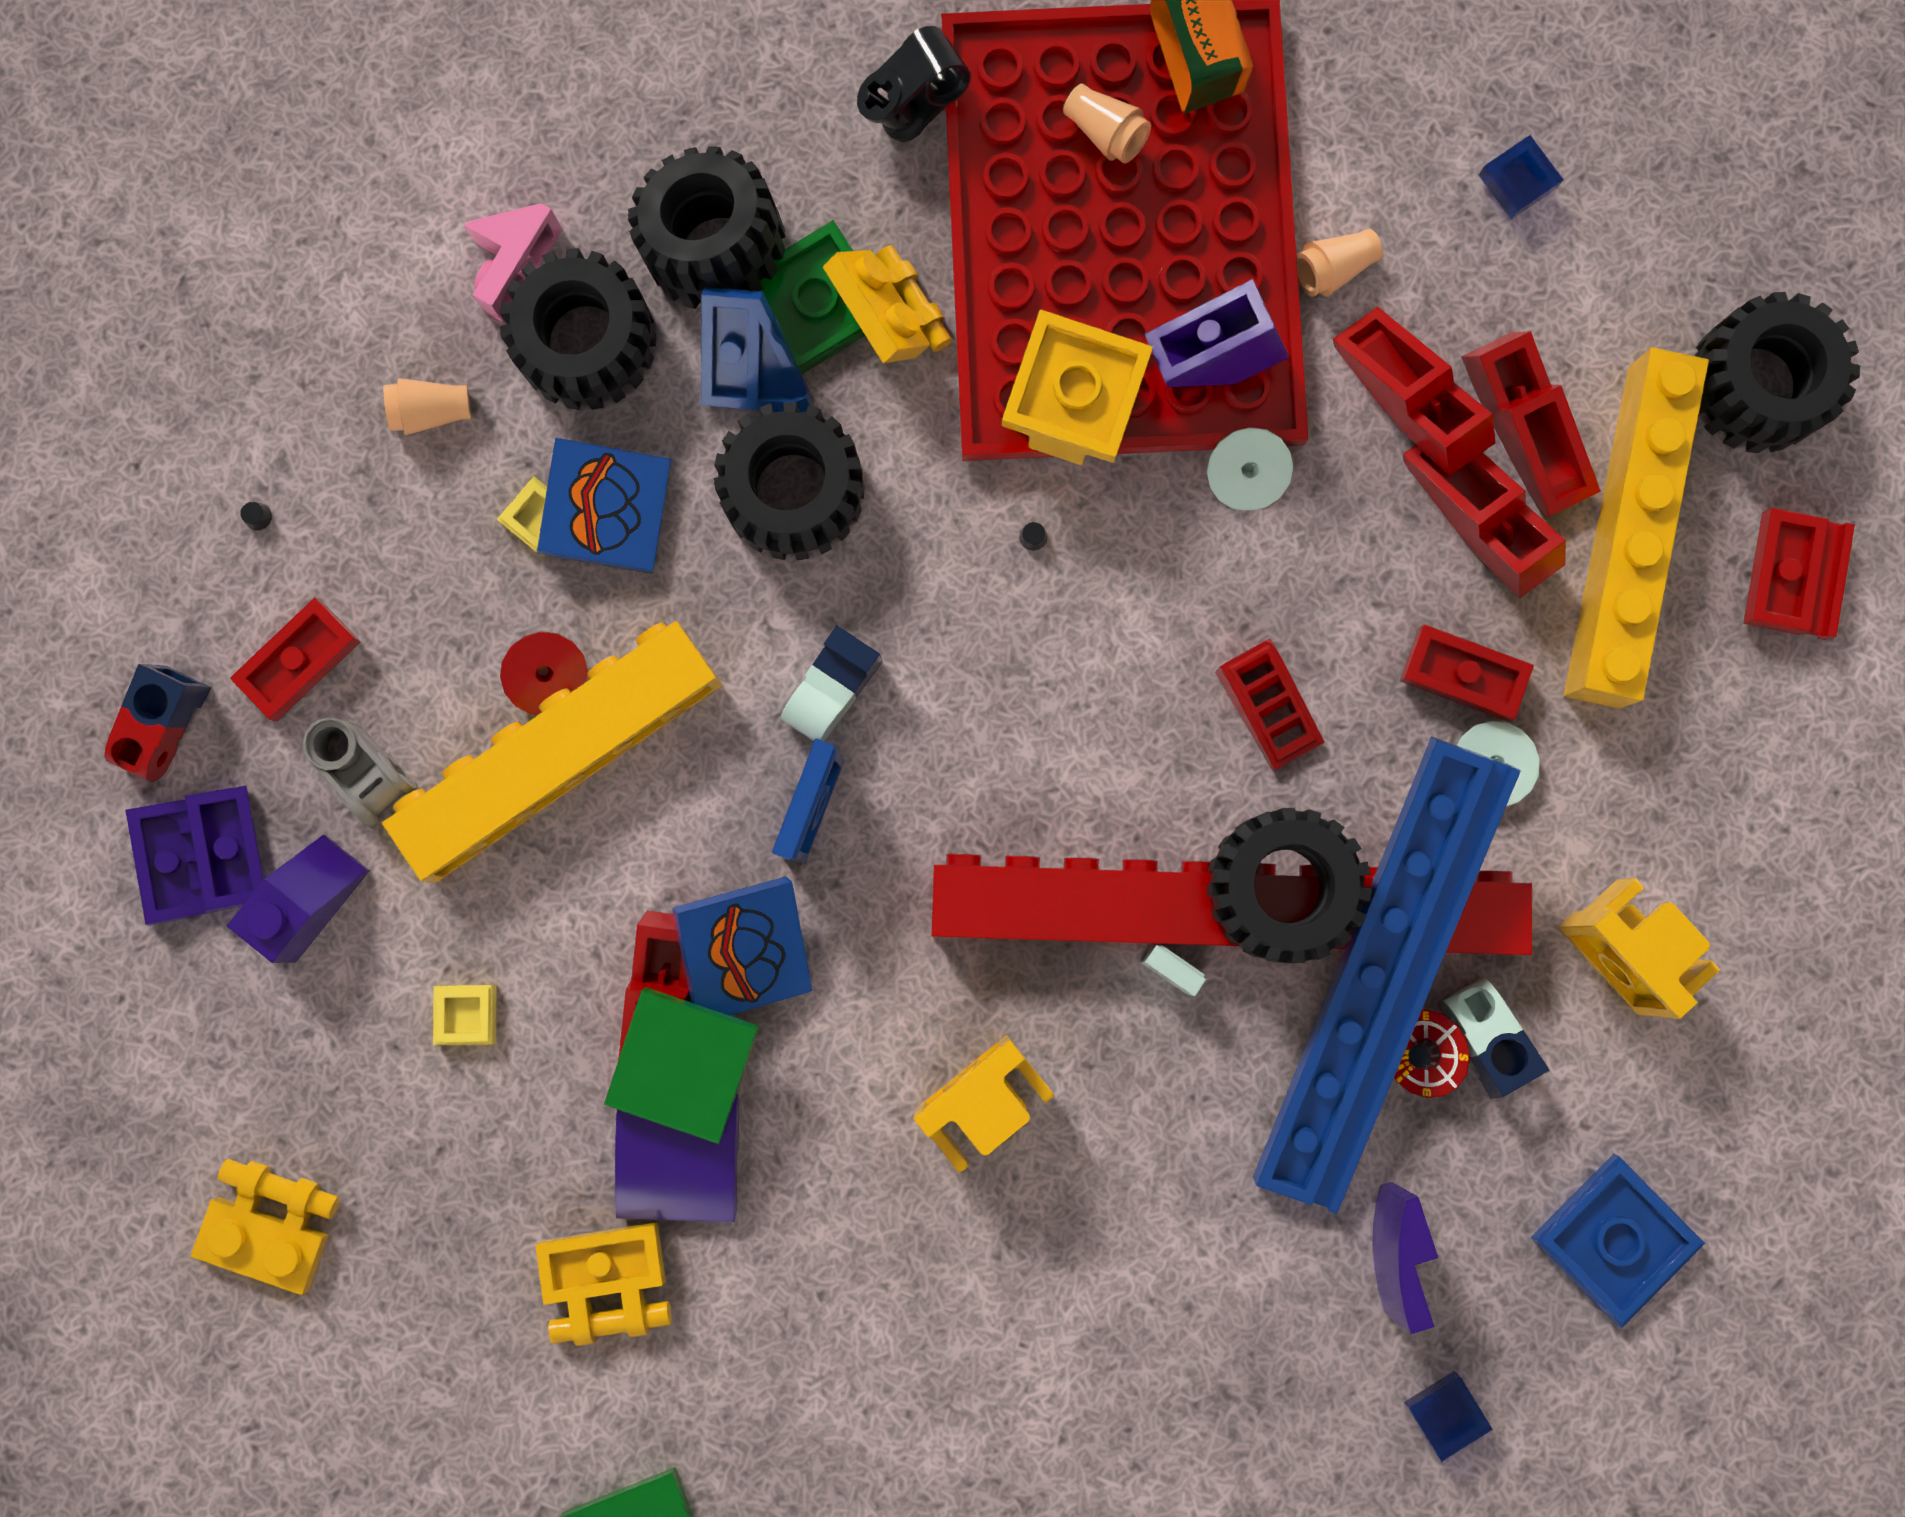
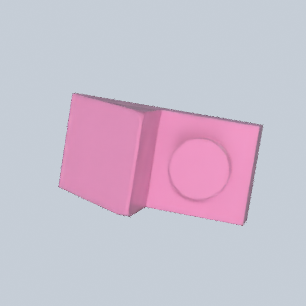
(516, 241)

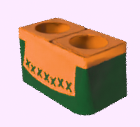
(1202, 50)

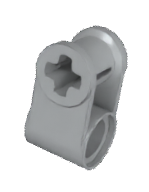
(364, 777)

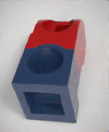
(153, 720)

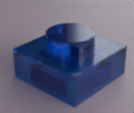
(1520, 177)
(1448, 1416)

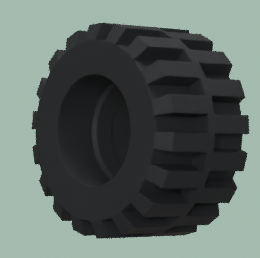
(697, 191)
(550, 294)
(1810, 348)
(772, 438)
(1339, 886)

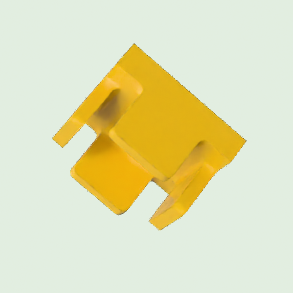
(1075, 389)
(1642, 957)
(981, 1103)

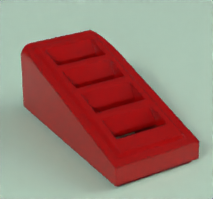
(1240, 695)

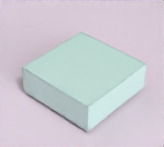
(1174, 969)

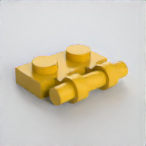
(888, 303)
(259, 1243)
(599, 1265)

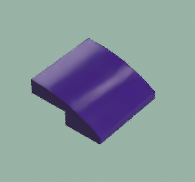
(195, 854)
(675, 1173)
(1398, 1245)

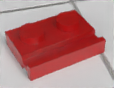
(1799, 574)

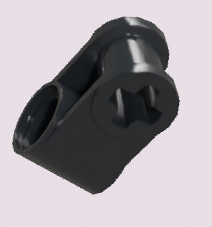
(919, 83)

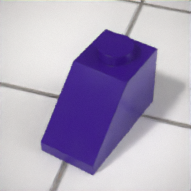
(1218, 341)
(298, 901)

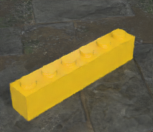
(1636, 529)
(551, 752)

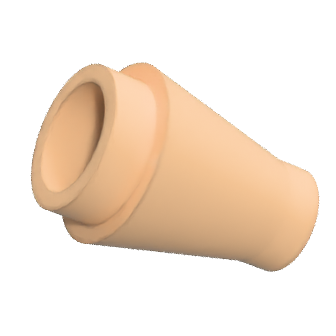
(1108, 122)
(1335, 261)
(424, 405)

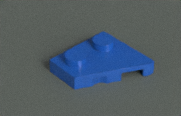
(746, 354)

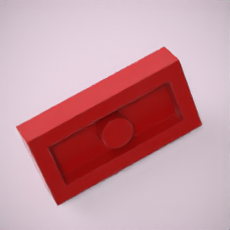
(295, 660)
(1466, 673)

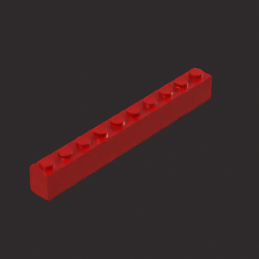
(1172, 906)

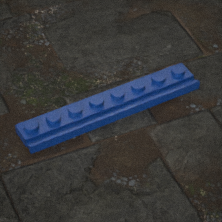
(1385, 974)

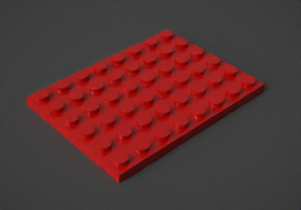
(1112, 241)

